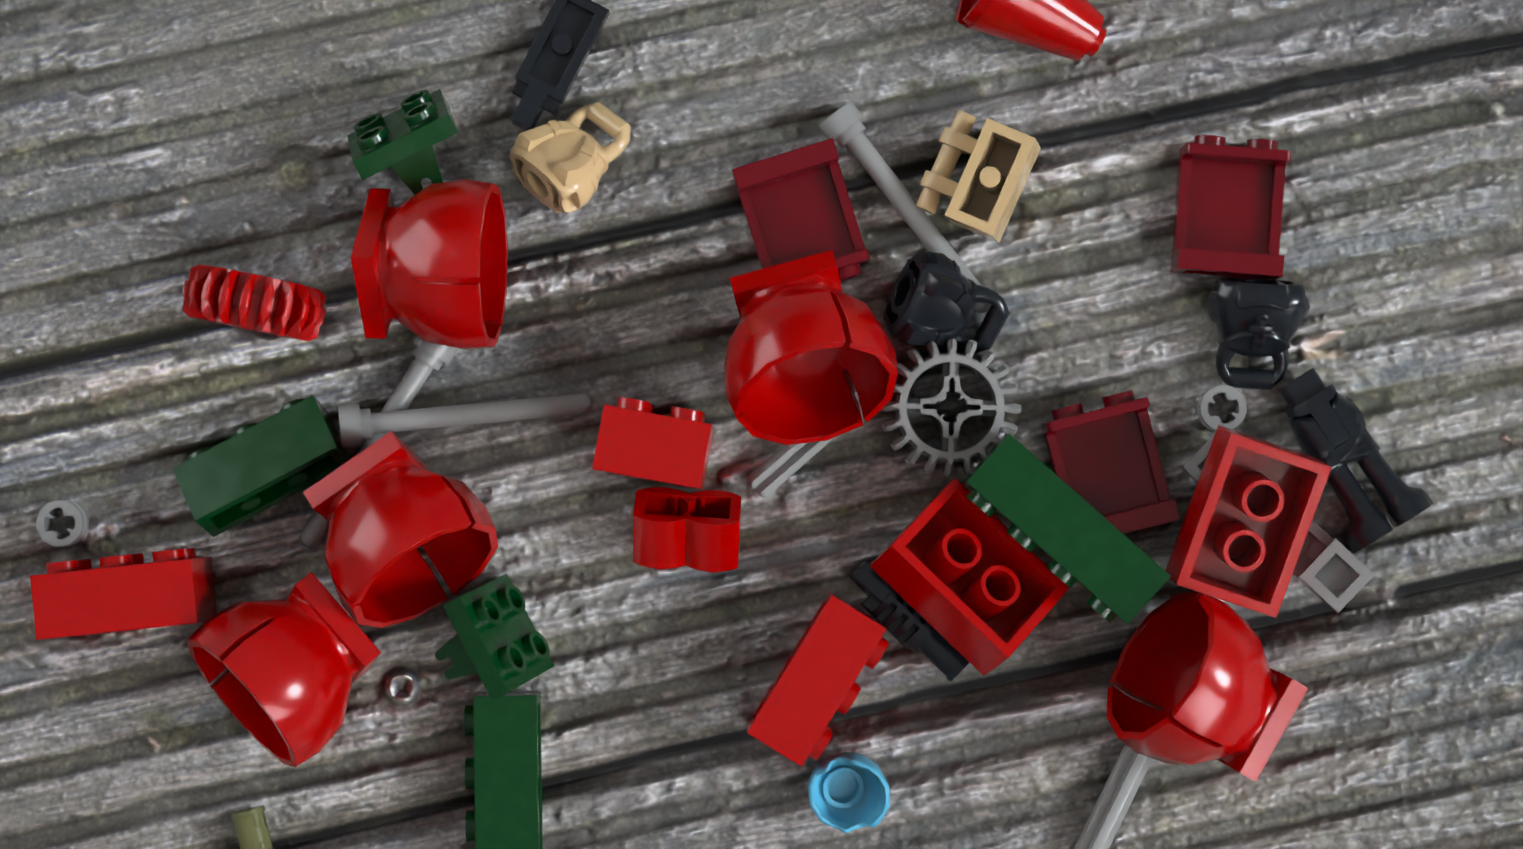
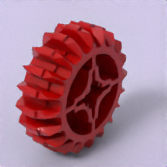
(253, 302)

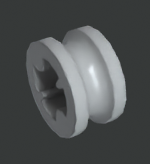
(1228, 394)
(55, 537)

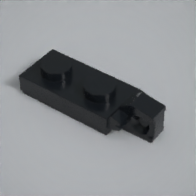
(556, 58)

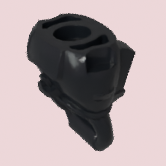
(937, 302)
(1255, 321)

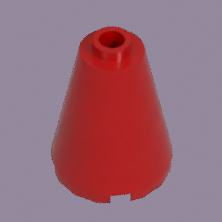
(1052, 26)

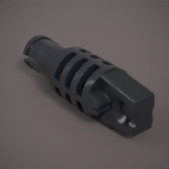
(906, 622)

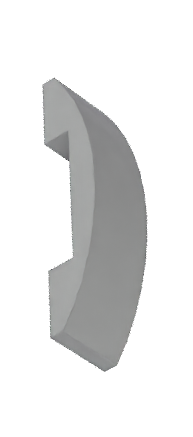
(1323, 563)

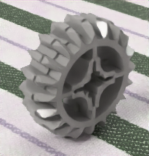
(951, 363)

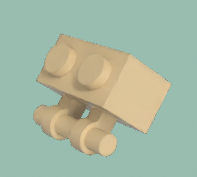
(990, 181)

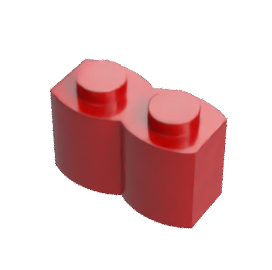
(686, 529)

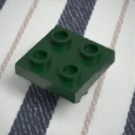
(404, 139)
(494, 638)

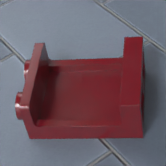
(801, 208)
(1229, 208)
(1112, 461)

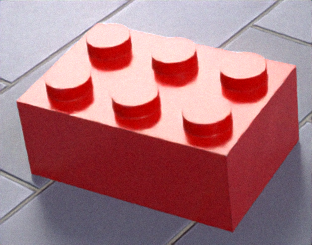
(654, 445)
(1247, 521)
(969, 578)
(123, 594)
(818, 680)

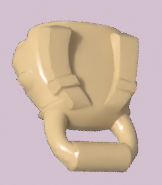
(564, 162)

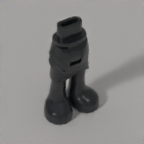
(1336, 434)

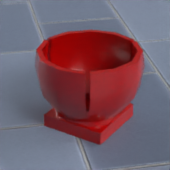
(434, 264)
(795, 354)
(378, 517)
(285, 667)
(1209, 683)

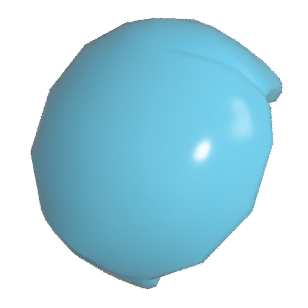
(848, 792)

